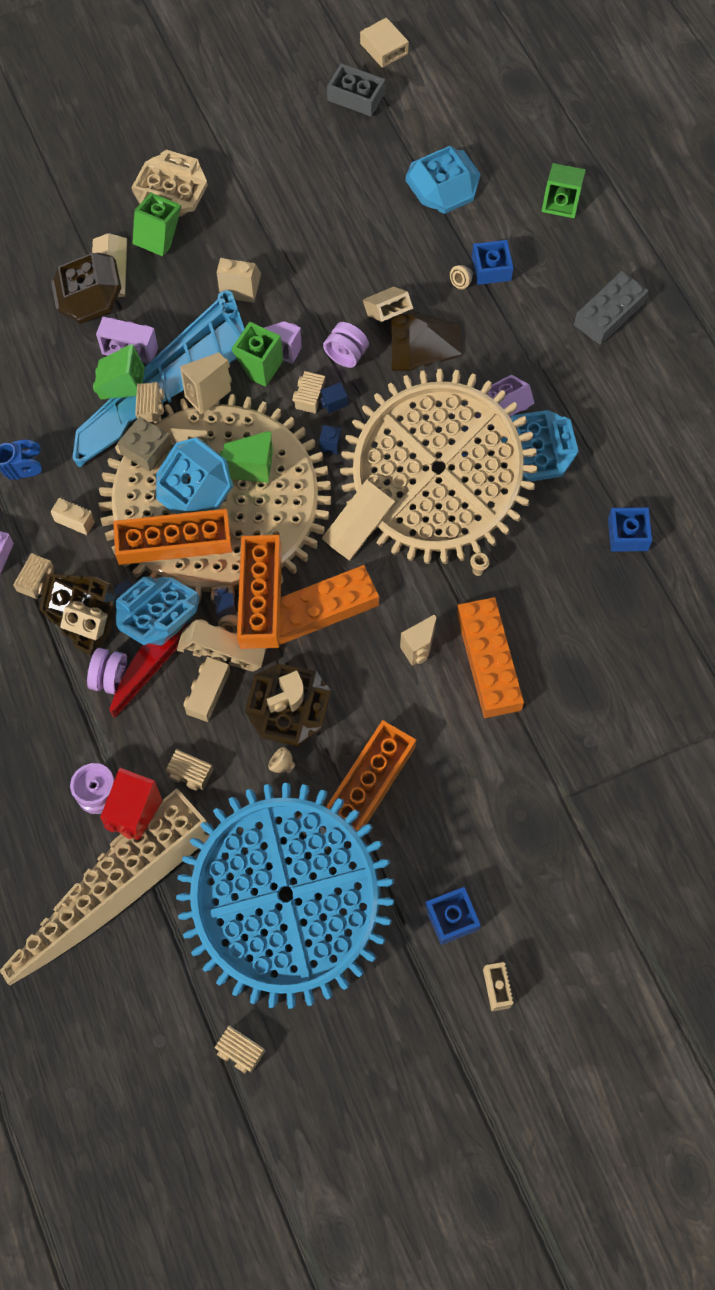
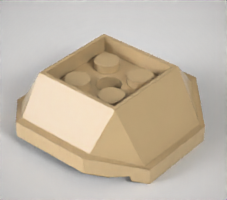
(173, 178)

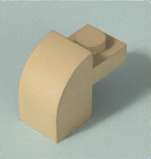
(292, 693)

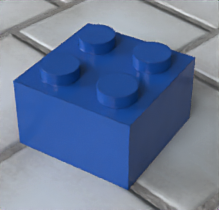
(492, 262)
(629, 529)
(452, 915)

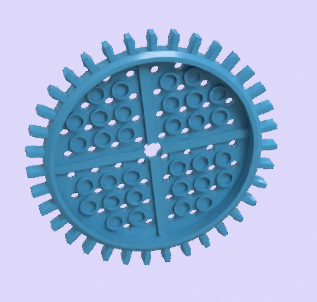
(213, 865)

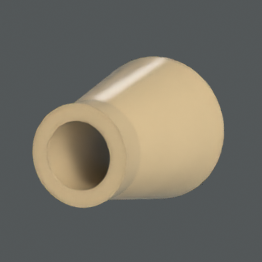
(479, 563)

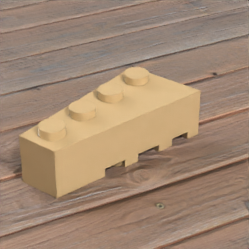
(220, 644)

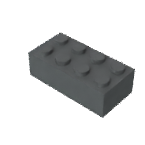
(611, 308)

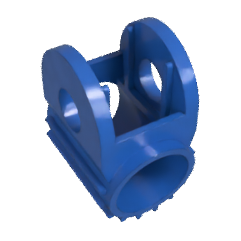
(14, 459)

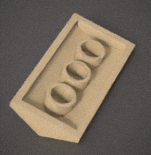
(116, 247)
(358, 520)

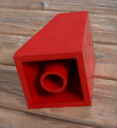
(131, 804)

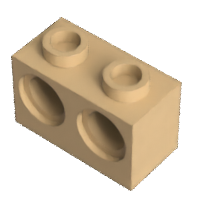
(83, 625)

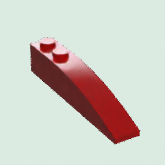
(140, 671)

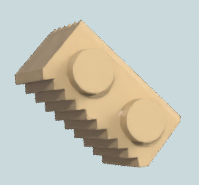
(309, 391)
(149, 401)
(72, 516)
(33, 576)
(189, 770)
(498, 986)
(239, 1049)

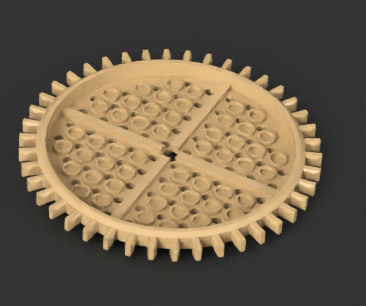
(292, 534)

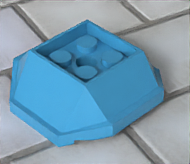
(444, 179)
(556, 444)
(208, 473)
(155, 609)

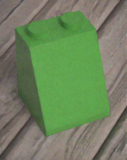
(563, 190)
(155, 223)
(259, 353)
(119, 374)
(250, 457)

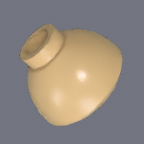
(461, 276)
(229, 622)
(281, 761)

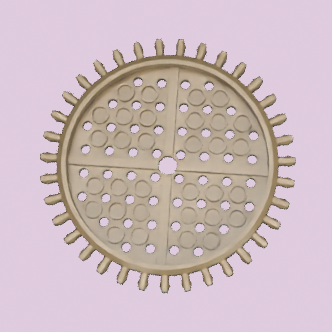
(451, 396)

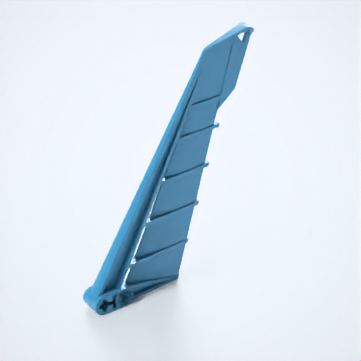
(113, 418)

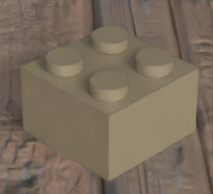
(144, 443)

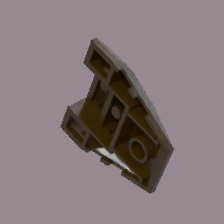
(423, 340)
(89, 590)

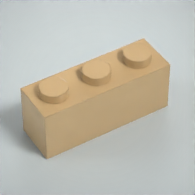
(206, 689)

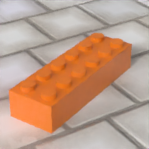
(172, 536)
(259, 592)
(326, 603)
(489, 658)
(373, 773)

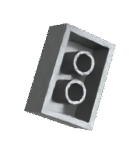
(356, 89)

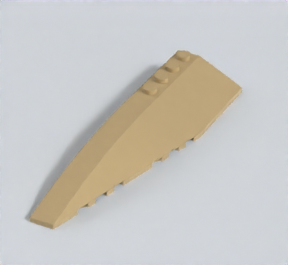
(112, 884)

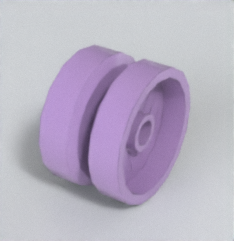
(346, 344)
(106, 670)
(92, 787)

